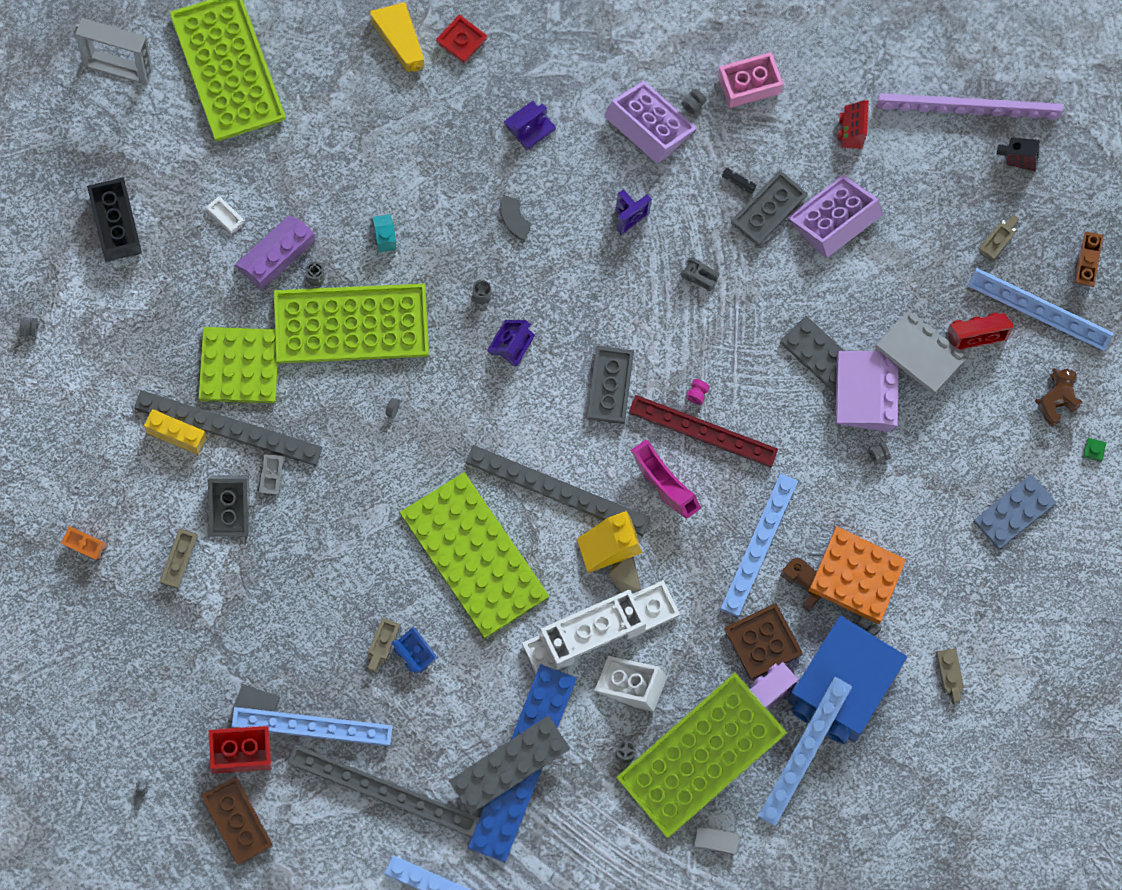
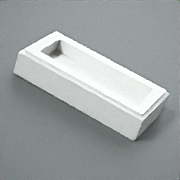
(225, 215)

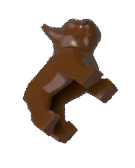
(1060, 395)

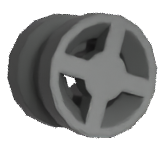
(29, 327)
(879, 453)
(625, 747)

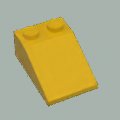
(609, 542)

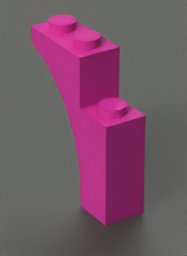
(668, 486)

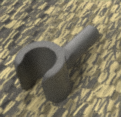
(141, 792)

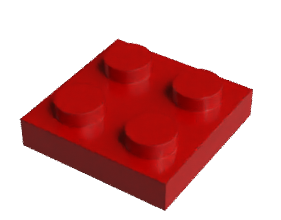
(461, 39)

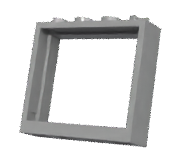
(136, 71)

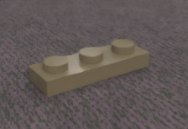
(178, 558)

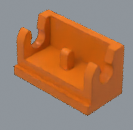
(83, 543)

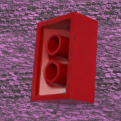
(980, 331)
(240, 749)

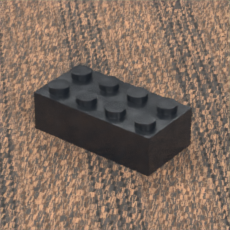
(114, 219)

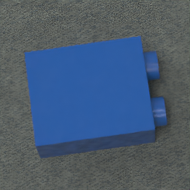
(857, 660)

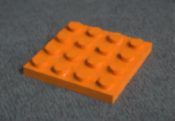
(857, 575)

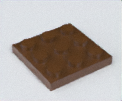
(763, 641)

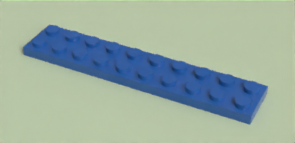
(504, 815)

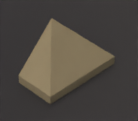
(625, 575)

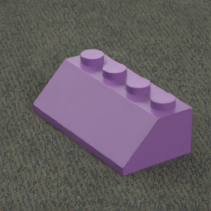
(276, 251)

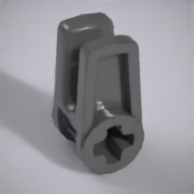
(699, 268)

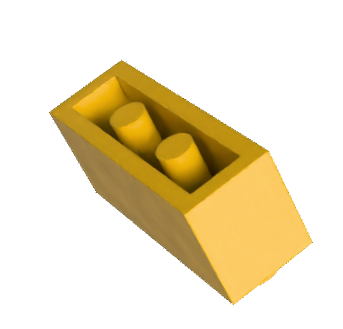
(175, 432)

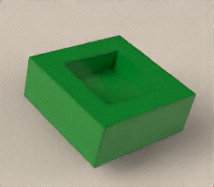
(1094, 449)

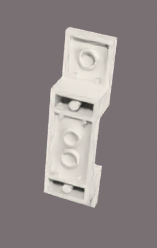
(600, 624)

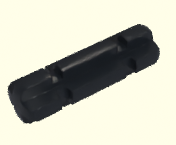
(739, 180)

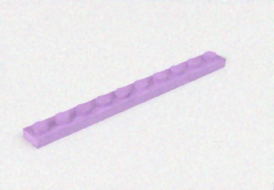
(969, 105)

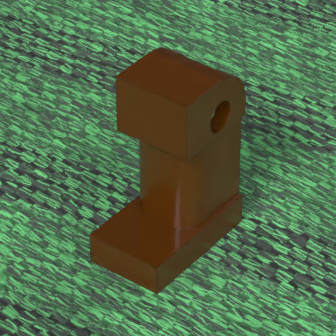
(802, 577)

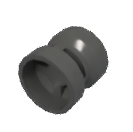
(693, 101)
(314, 278)
(482, 288)
(866, 625)

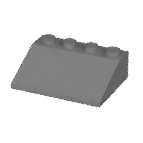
(921, 352)

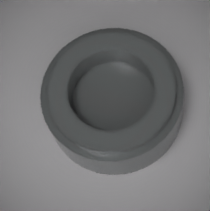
(392, 407)

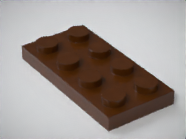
(237, 820)

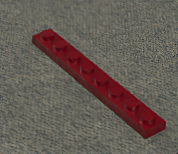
(703, 431)

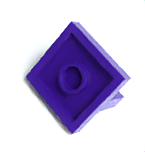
(530, 124)
(630, 211)
(512, 341)

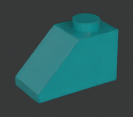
(384, 233)

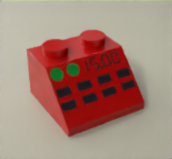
(854, 125)

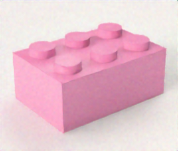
(750, 80)

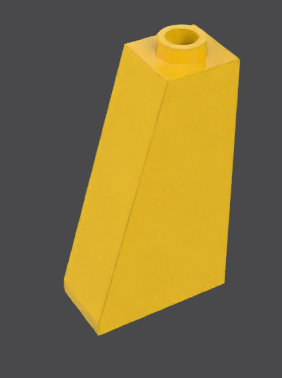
(399, 34)

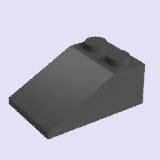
(229, 505)

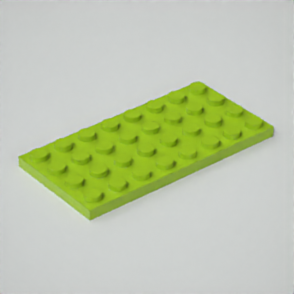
(227, 67)
(351, 323)
(474, 555)
(701, 755)

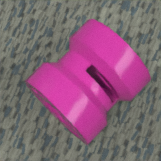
(697, 392)

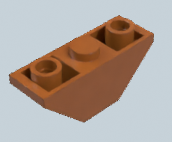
(1088, 259)

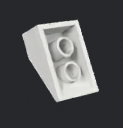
(631, 683)

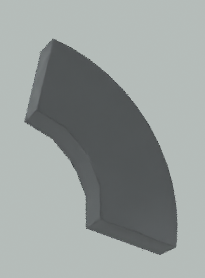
(513, 218)

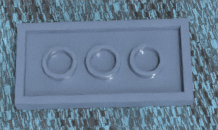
(1014, 511)

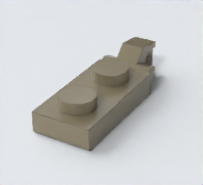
(999, 238)
(382, 643)
(950, 673)

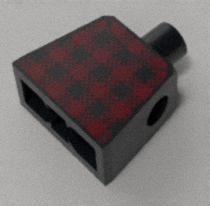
(1021, 153)

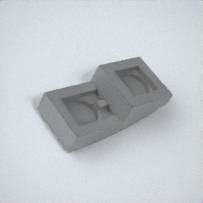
(271, 474)
(717, 841)

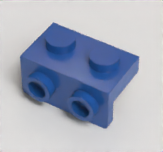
(414, 651)

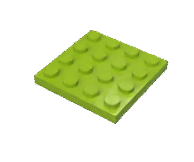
(238, 365)

